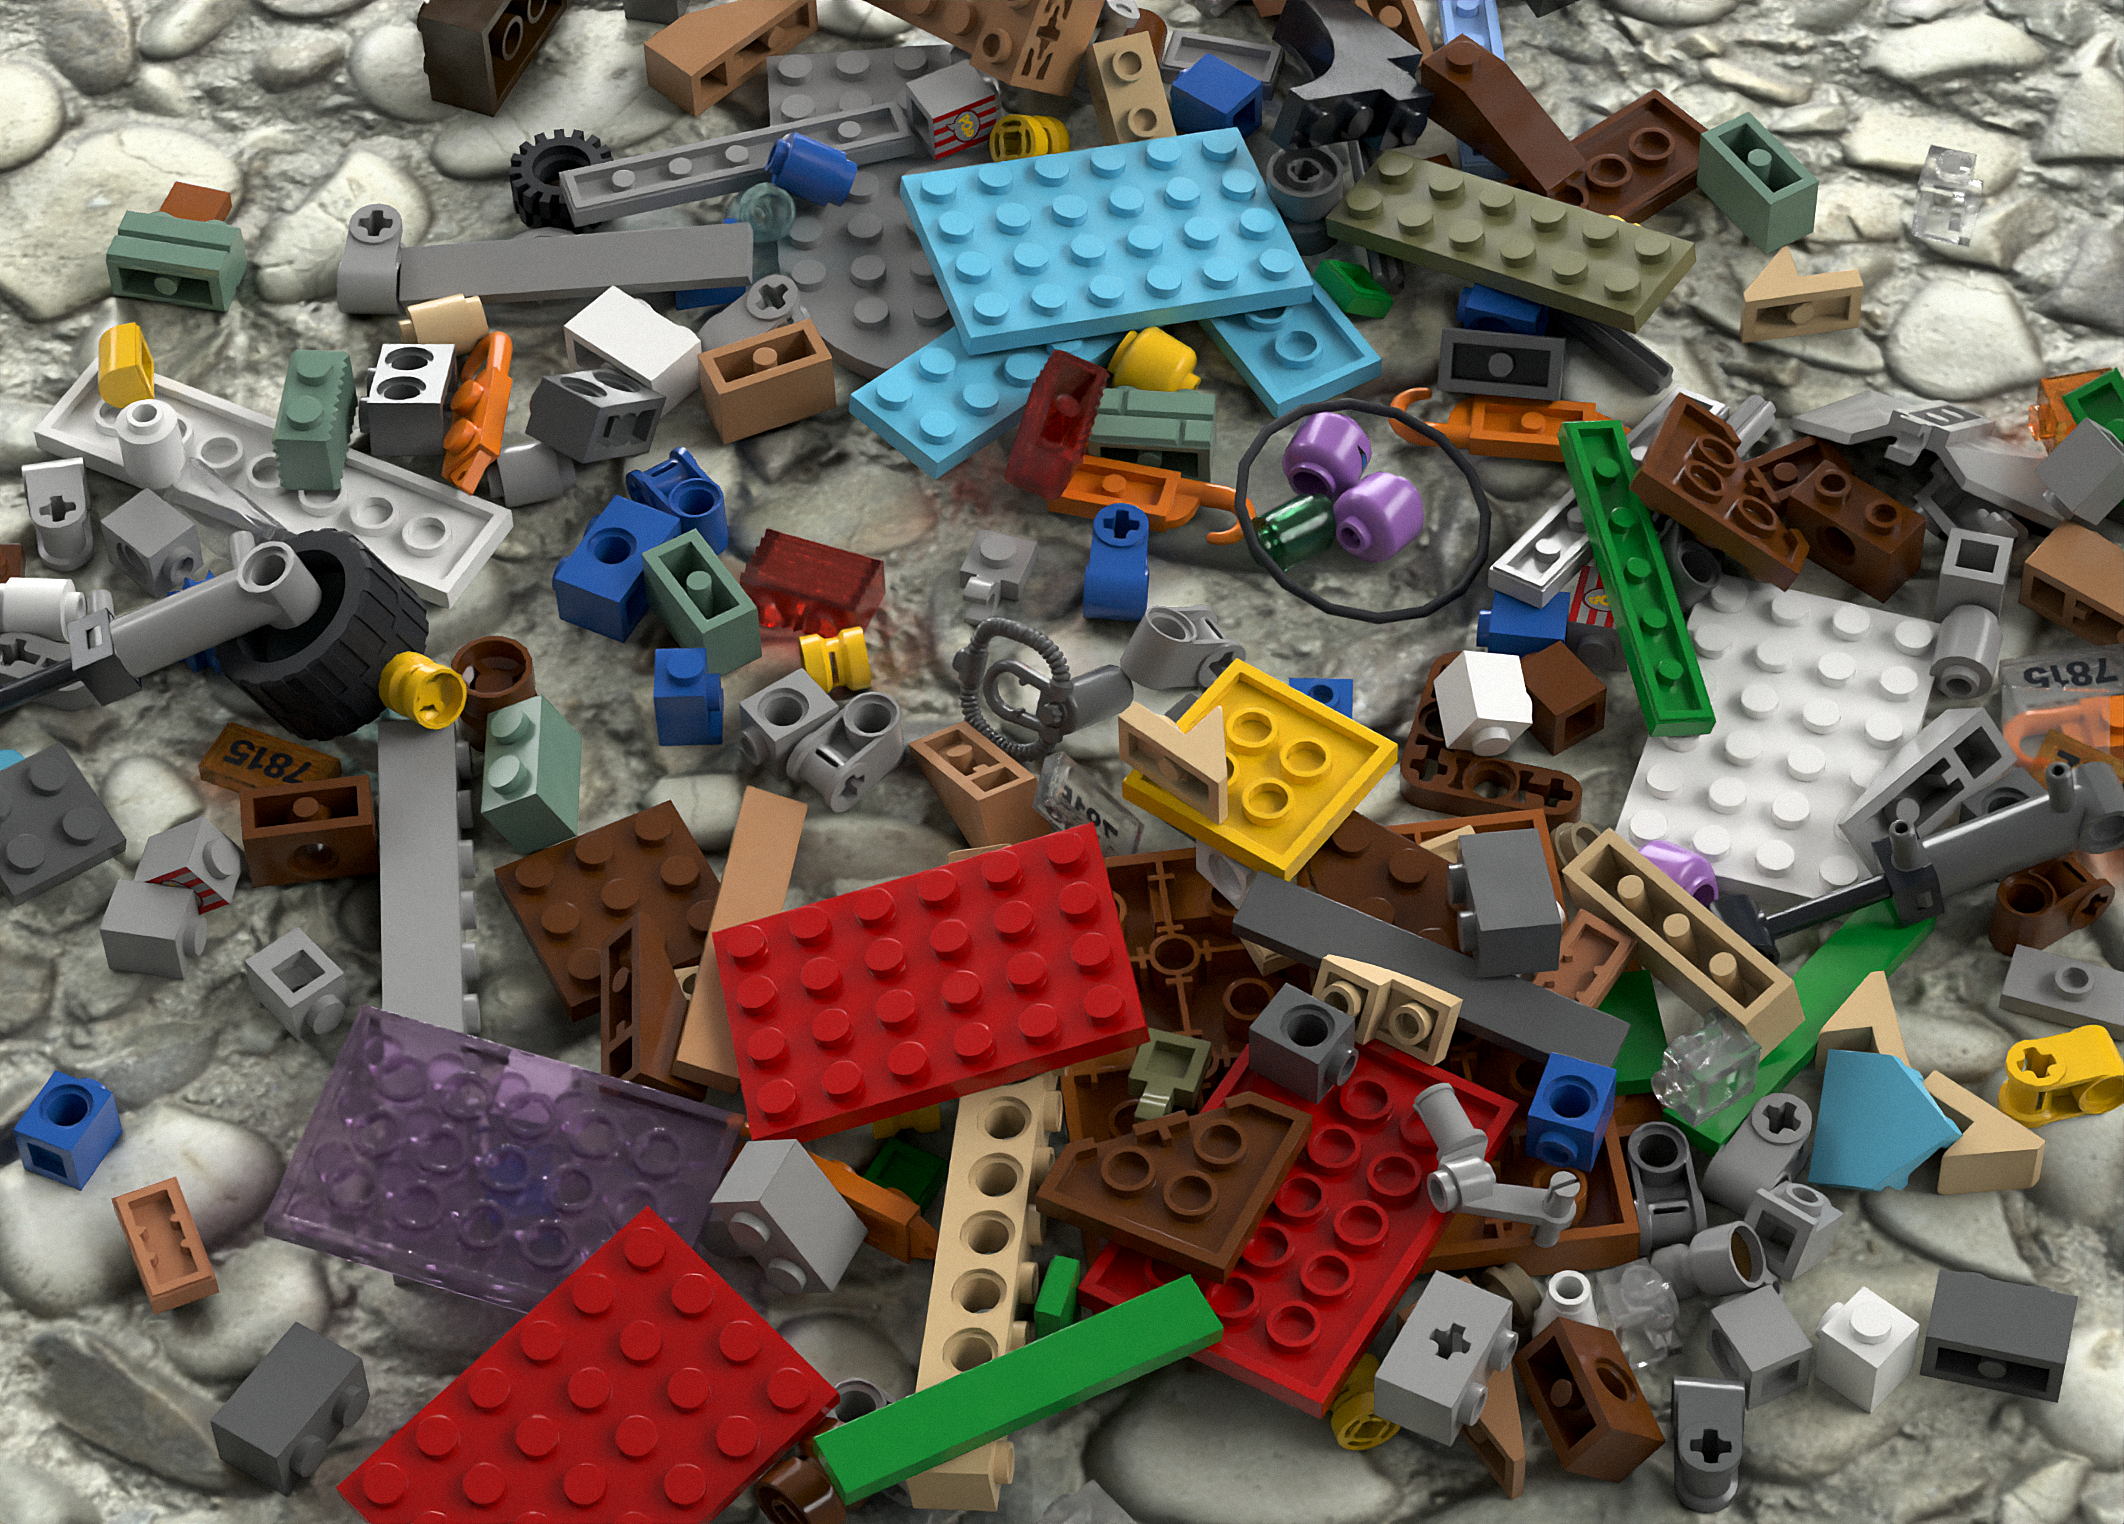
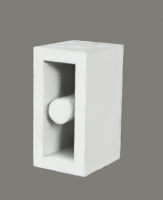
(636, 343)

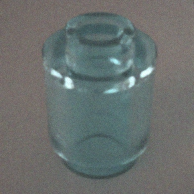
(773, 205)

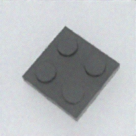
(50, 825)

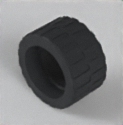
(328, 670)

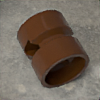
(496, 676)
(800, 1488)

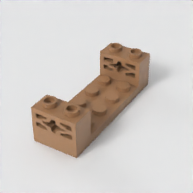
(1013, 40)

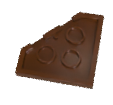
(1705, 486)
(1387, 879)
(1181, 1182)

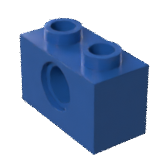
(604, 576)

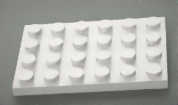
(1806, 719)

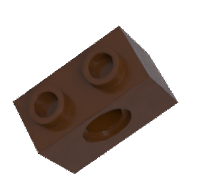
(1857, 530)
(310, 831)
(1588, 1400)

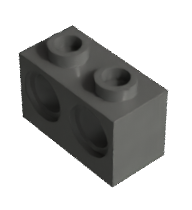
(409, 399)
(594, 414)

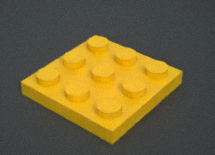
(1289, 772)

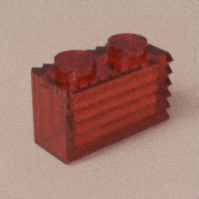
(1056, 425)
(812, 585)

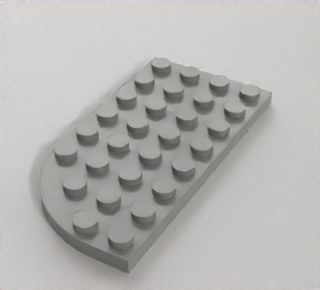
(863, 261)

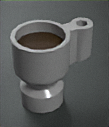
(1718, 1262)

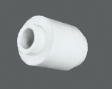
(150, 443)
(40, 607)

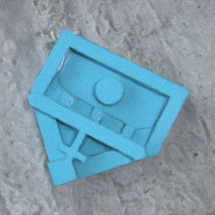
(1874, 1123)

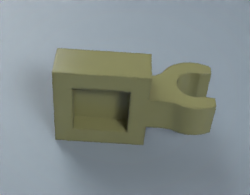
(1168, 1073)

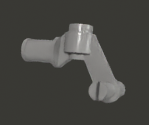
(1468, 1182)

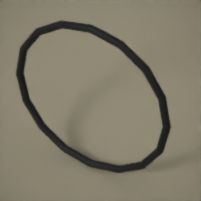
(1315, 600)

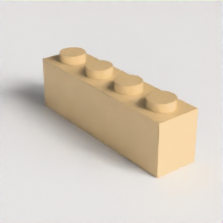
(1684, 941)

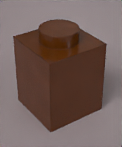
(1564, 698)

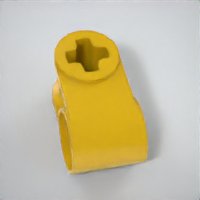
(2070, 1071)

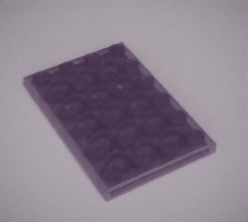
(489, 1162)

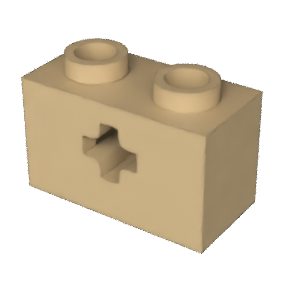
(1127, 90)

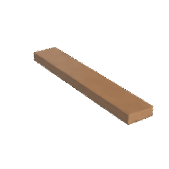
(750, 889)

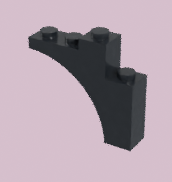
(1357, 78)

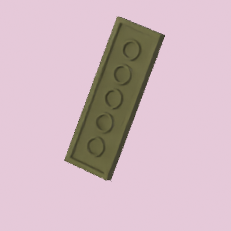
(1511, 240)

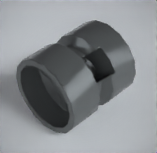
(1305, 190)

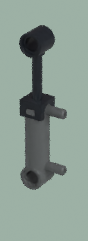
(1915, 874)

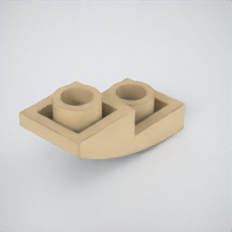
(1390, 1006)

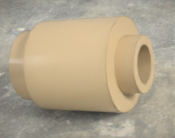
(445, 322)

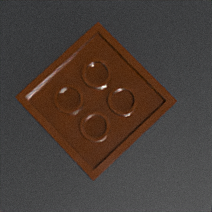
(595, 882)

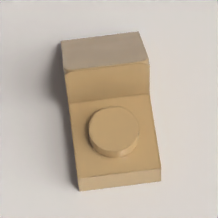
(1790, 305)
(1183, 764)
(1863, 1024)
(1993, 1149)

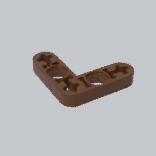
(1460, 771)

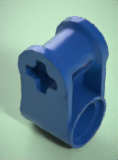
(685, 492)
(1118, 565)

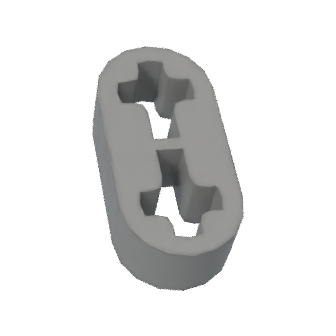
(39, 655)

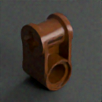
(2046, 904)

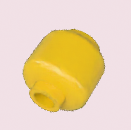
(1154, 362)

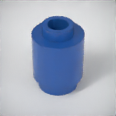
(811, 170)

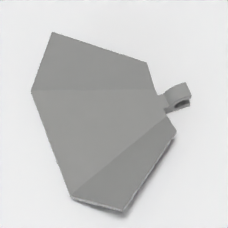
(1961, 439)

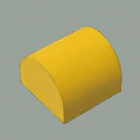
(125, 366)

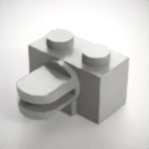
(785, 1217)

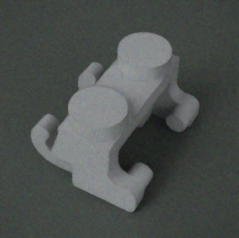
(1950, 506)

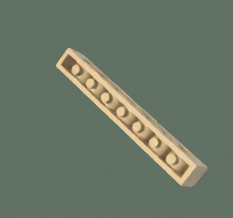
(1002, 1281)

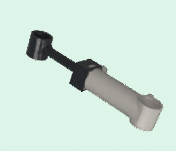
(113, 653)

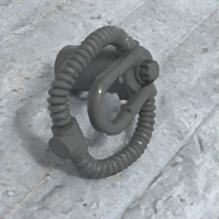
(1063, 703)

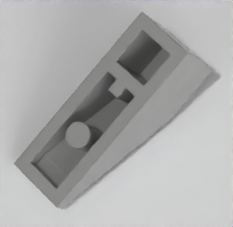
(1929, 778)

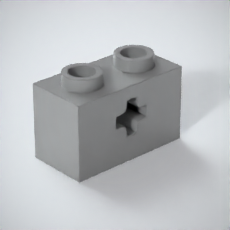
(1445, 1358)

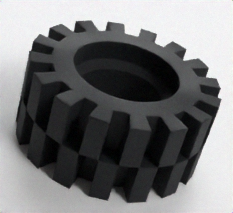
(541, 165)

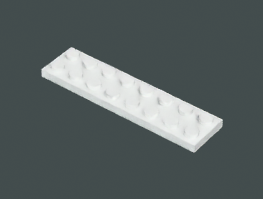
(412, 523)

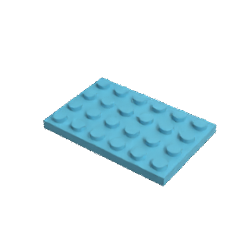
(1104, 240)

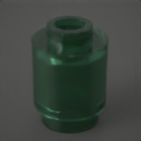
(1296, 530)

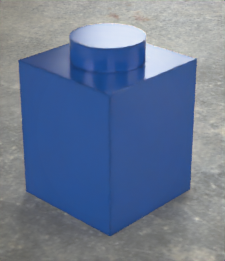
(1216, 98)
(1522, 628)

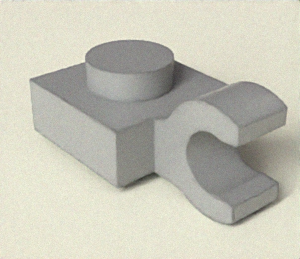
(994, 569)

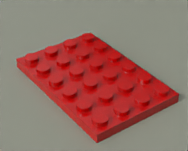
(929, 987)
(1335, 1237)
(609, 1403)

